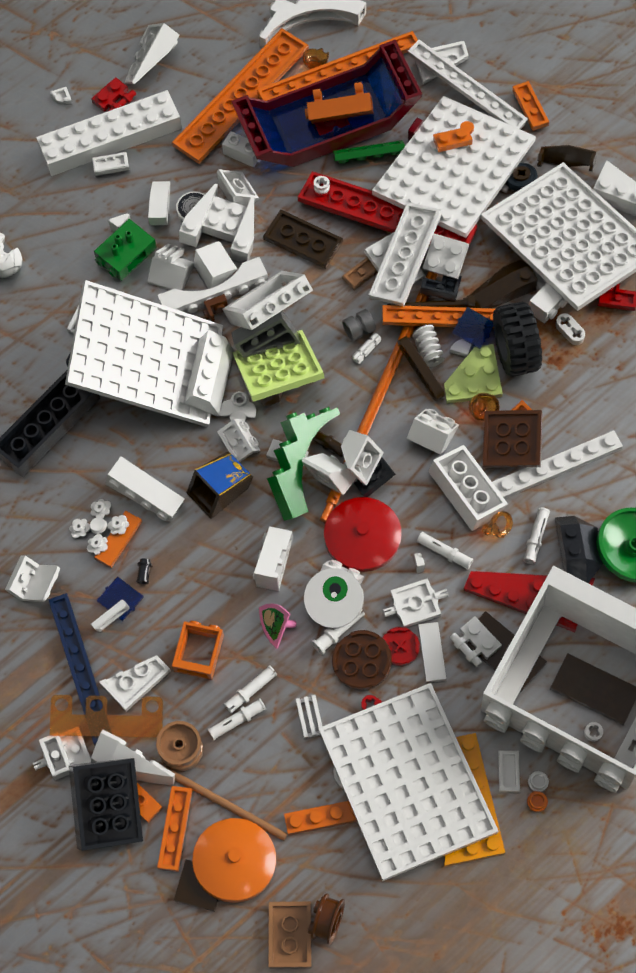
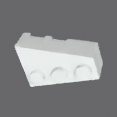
(617, 189)

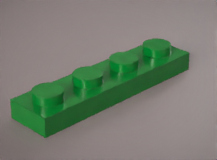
(361, 152)

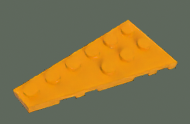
(489, 846)

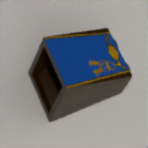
(218, 483)

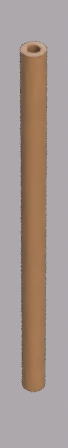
(229, 805)

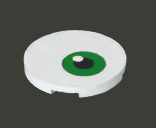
(333, 598)

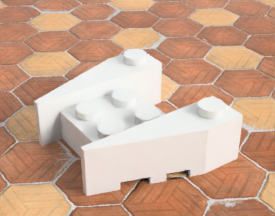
(222, 220)

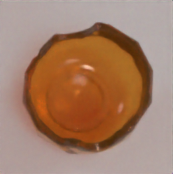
(314, 58)
(483, 402)

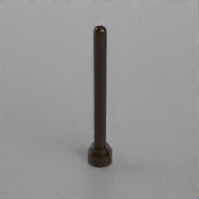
(469, 302)

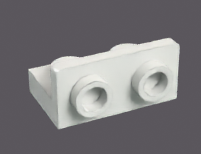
(239, 439)

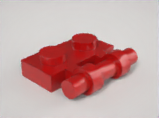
(112, 92)

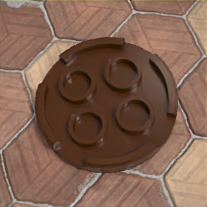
(362, 660)

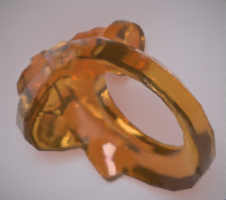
(493, 529)

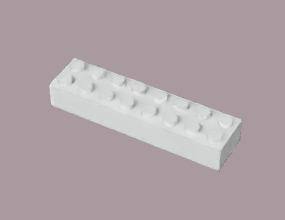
(109, 132)

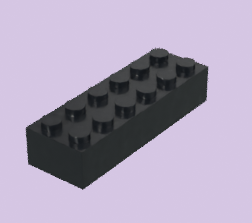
(44, 424)

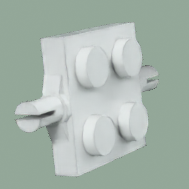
(415, 603)

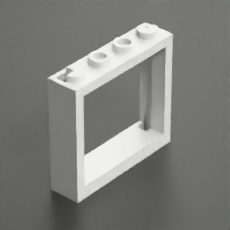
(267, 299)

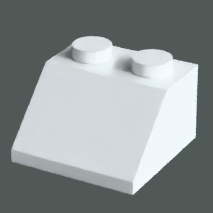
(361, 455)
(330, 472)

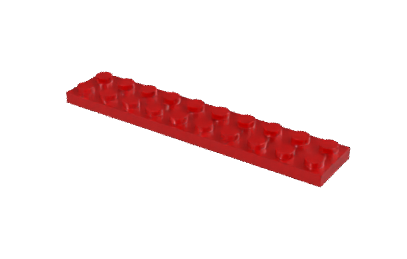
(362, 206)

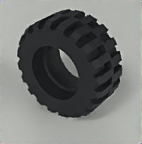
(517, 339)

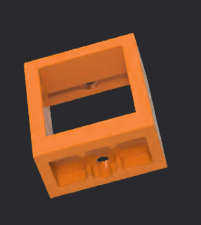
(195, 669)

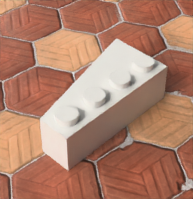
(144, 489)

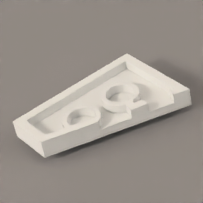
(134, 683)

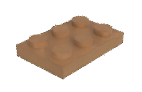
(289, 935)

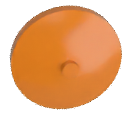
(234, 860)

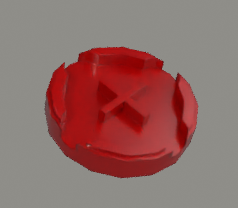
(403, 645)

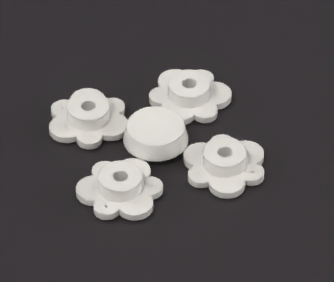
(98, 525)

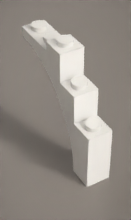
(288, 15)

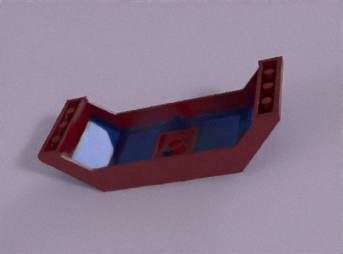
(284, 135)

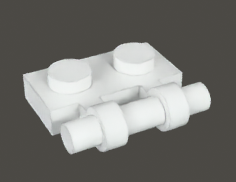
(479, 637)

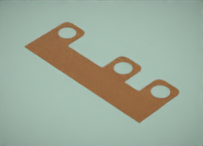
(68, 724)

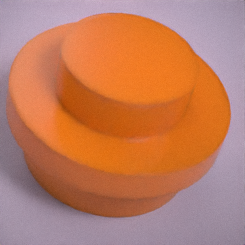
(537, 801)

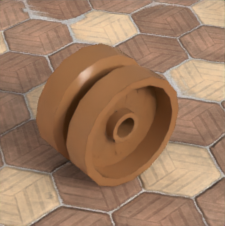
(181, 734)

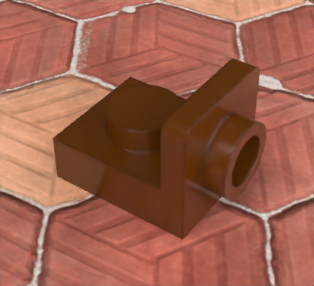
(214, 306)

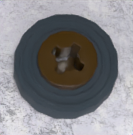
(521, 176)

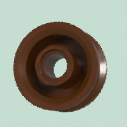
(327, 918)

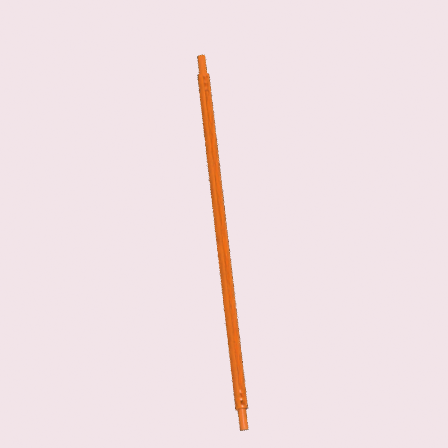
(378, 396)

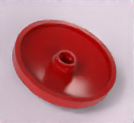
(362, 534)

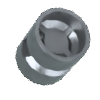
(358, 325)

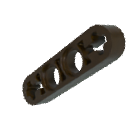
(421, 368)

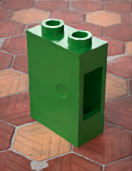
(125, 250)

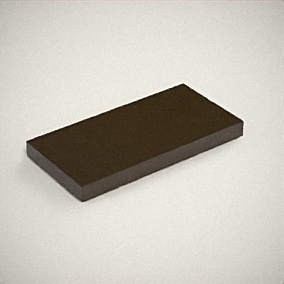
(303, 239)
(505, 637)
(595, 689)

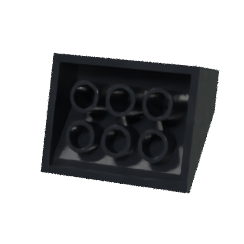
(105, 803)

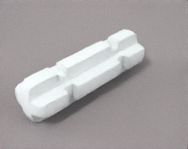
(366, 348)

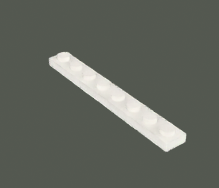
(466, 85)
(558, 464)

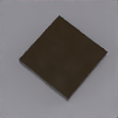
(191, 892)

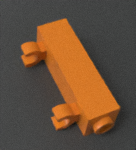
(340, 107)

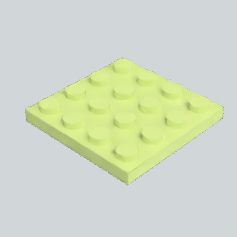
(279, 369)

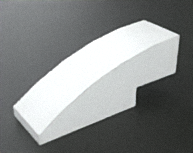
(159, 203)

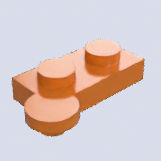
(454, 138)

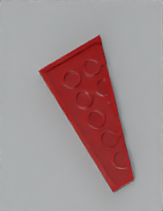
(511, 591)

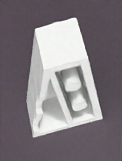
(273, 558)

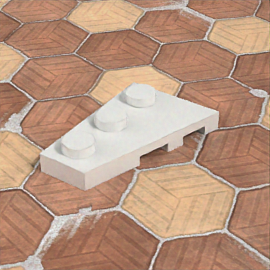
(454, 53)

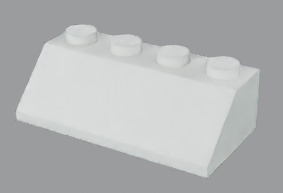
(209, 373)
(467, 487)

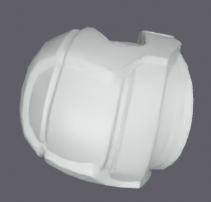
(9, 262)

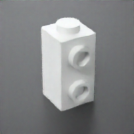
(239, 149)

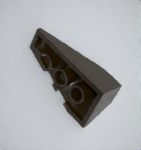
(506, 285)

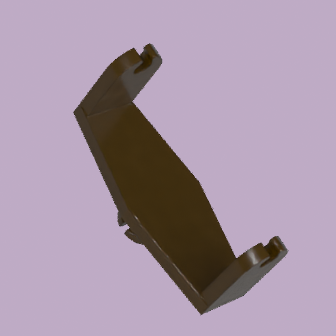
(570, 155)

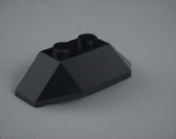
(578, 547)

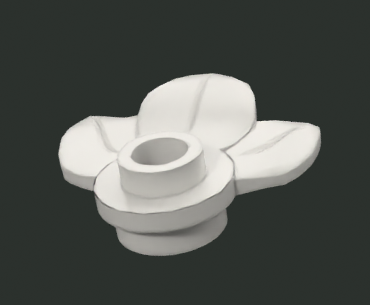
(238, 410)

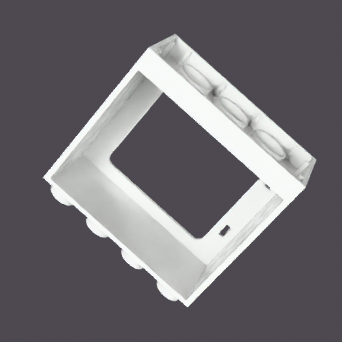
(595, 610)

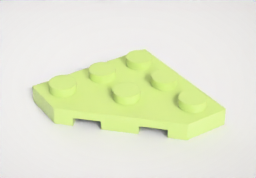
(474, 375)

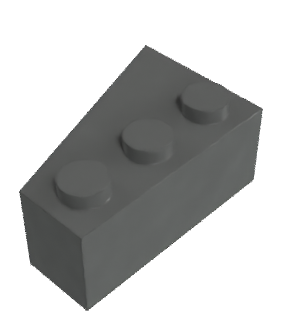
(270, 334)

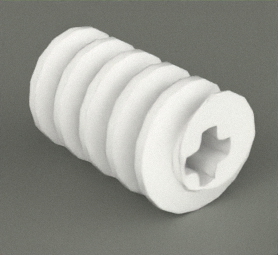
(427, 345)

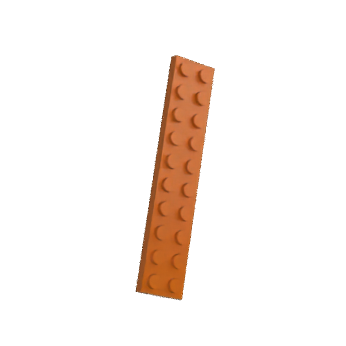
(219, 115)

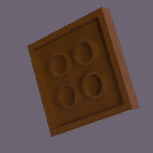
(512, 438)

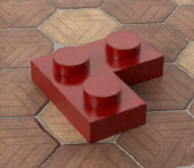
(618, 299)

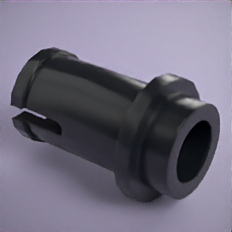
(144, 571)

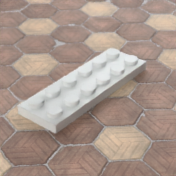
(405, 254)

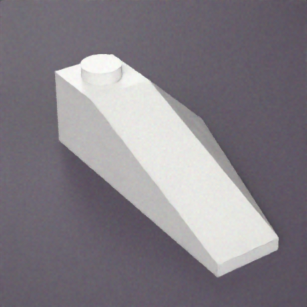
(155, 44)
(113, 748)

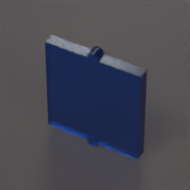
(473, 328)
(117, 591)

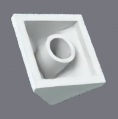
(236, 187)
(213, 264)
(170, 275)

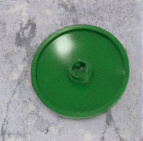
(618, 543)

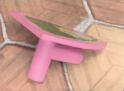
(274, 621)

